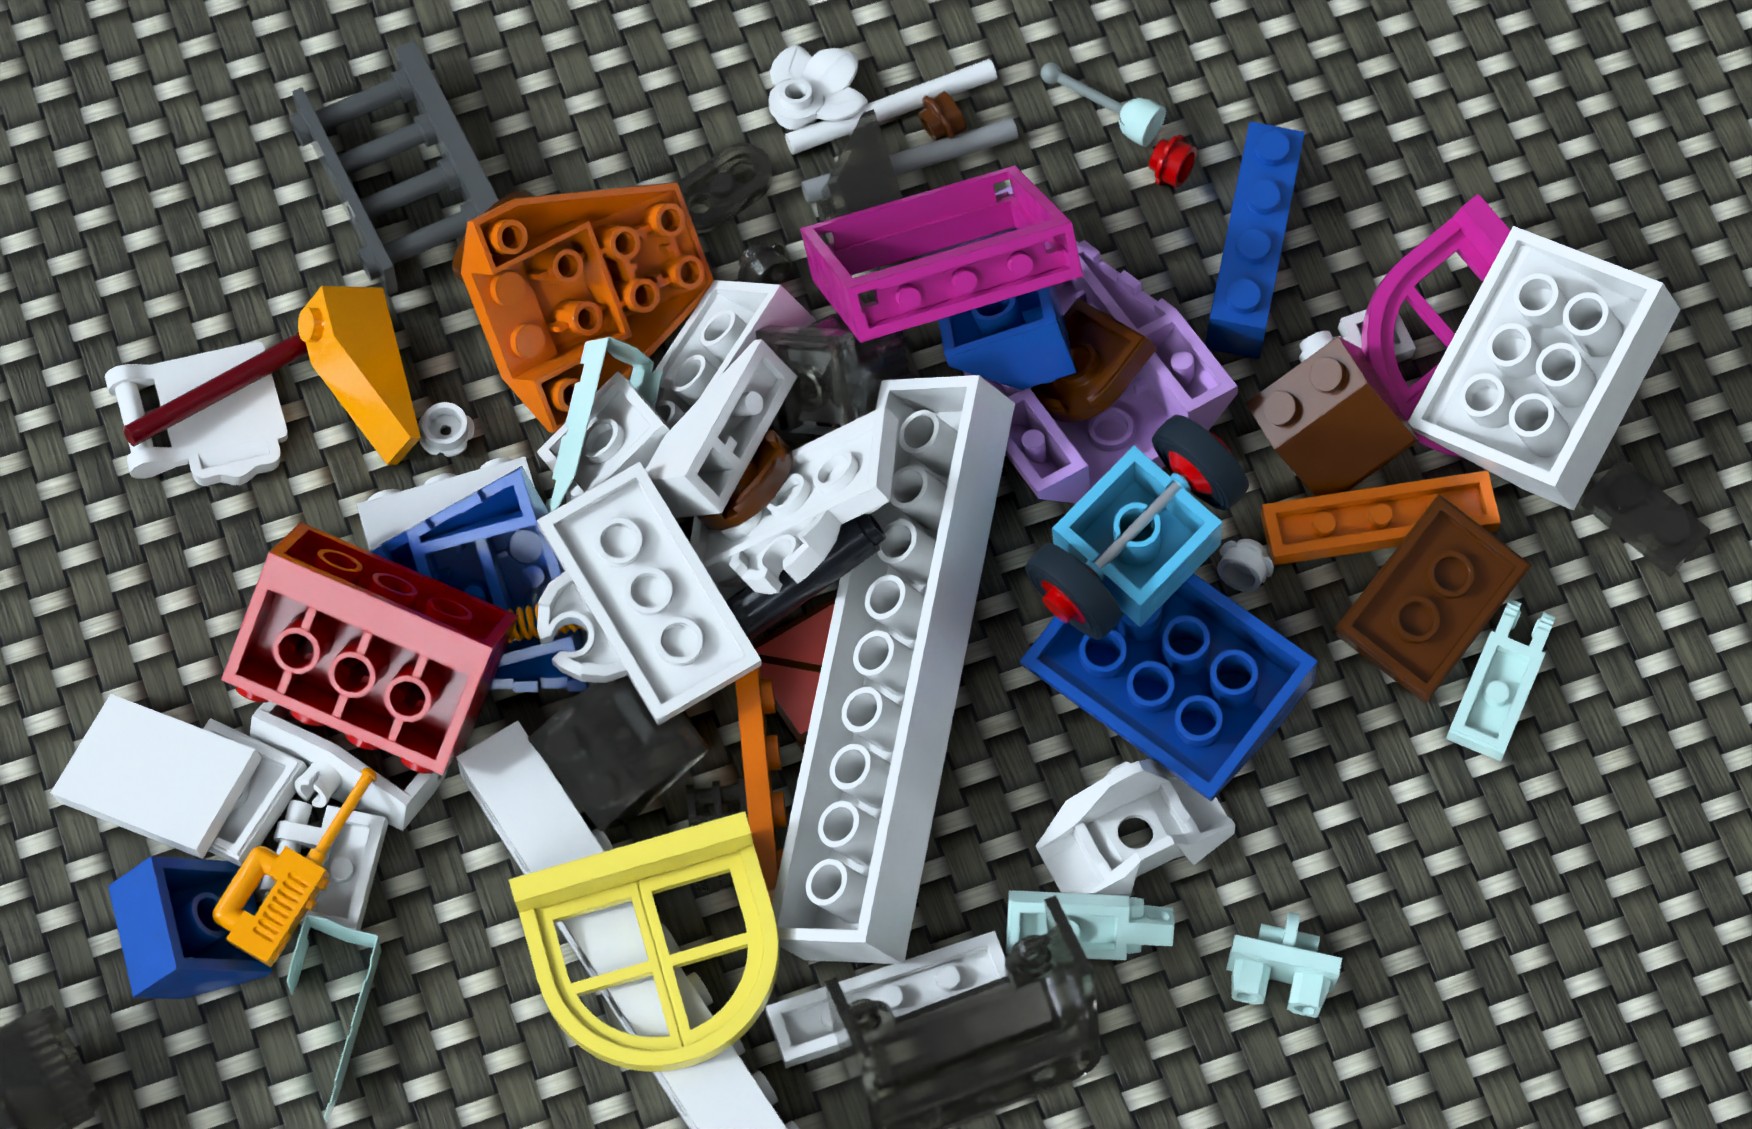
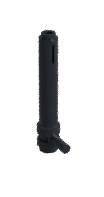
(758, 611)

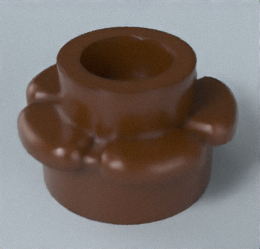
(941, 117)

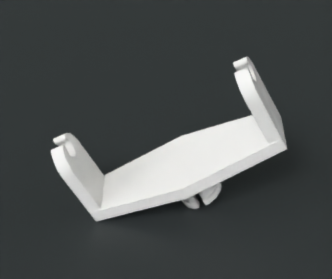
(336, 772)

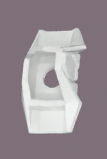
(1083, 838)

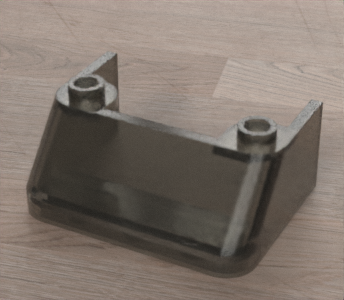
(979, 1045)

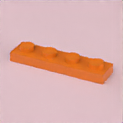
(1369, 517)
(760, 757)

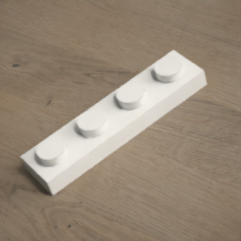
(804, 1021)

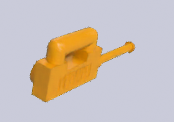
(293, 894)

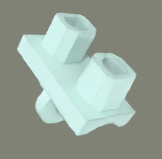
(1286, 958)

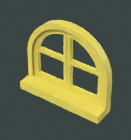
(634, 876)

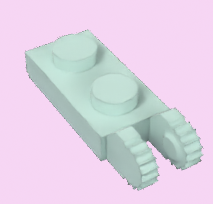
(1499, 686)

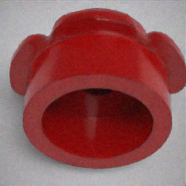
(1172, 161)

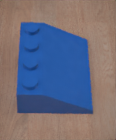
(1186, 687)

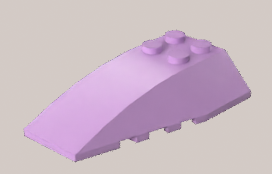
(1180, 378)

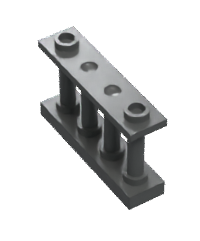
(432, 126)

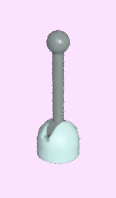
(1138, 118)

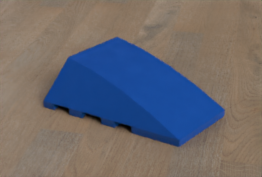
(499, 555)

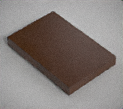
(1432, 598)

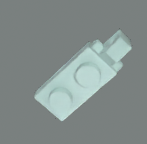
(1102, 923)

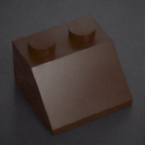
(1332, 419)

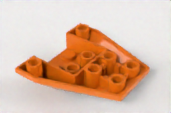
(577, 272)

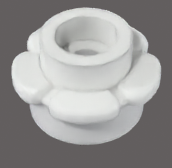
(442, 416)
(1244, 564)

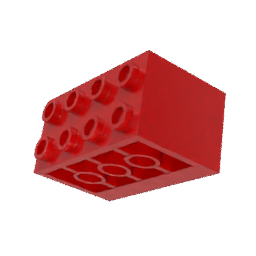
(368, 649)

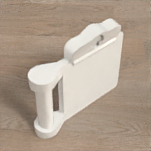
(220, 443)

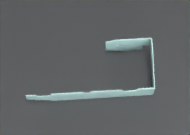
(582, 401)
(348, 935)

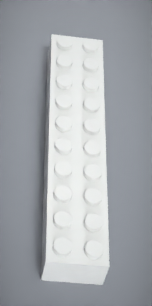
(893, 681)

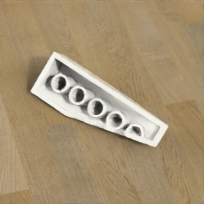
(717, 336)

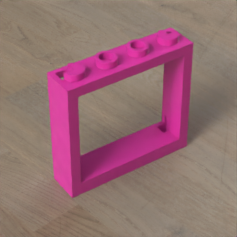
(947, 282)

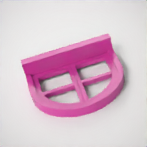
(1477, 238)

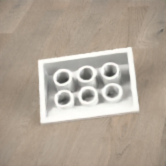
(1545, 365)

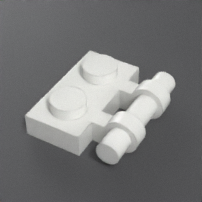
(349, 860)

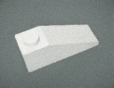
(720, 433)

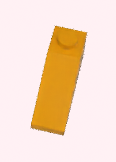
(360, 362)

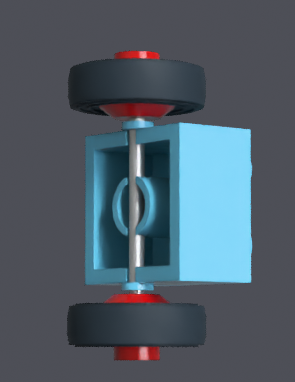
(1138, 531)

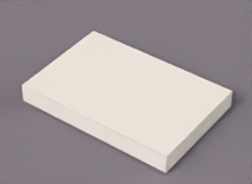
(156, 776)

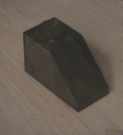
(861, 173)

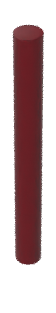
(215, 390)

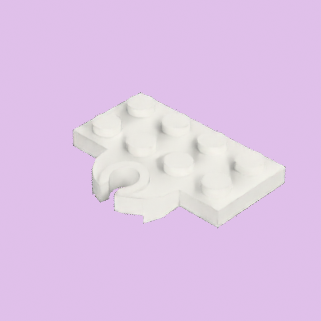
(826, 487)
(639, 599)

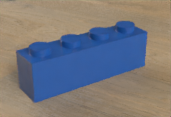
(1254, 240)

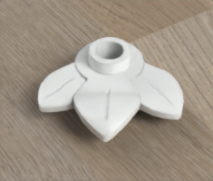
(814, 87)

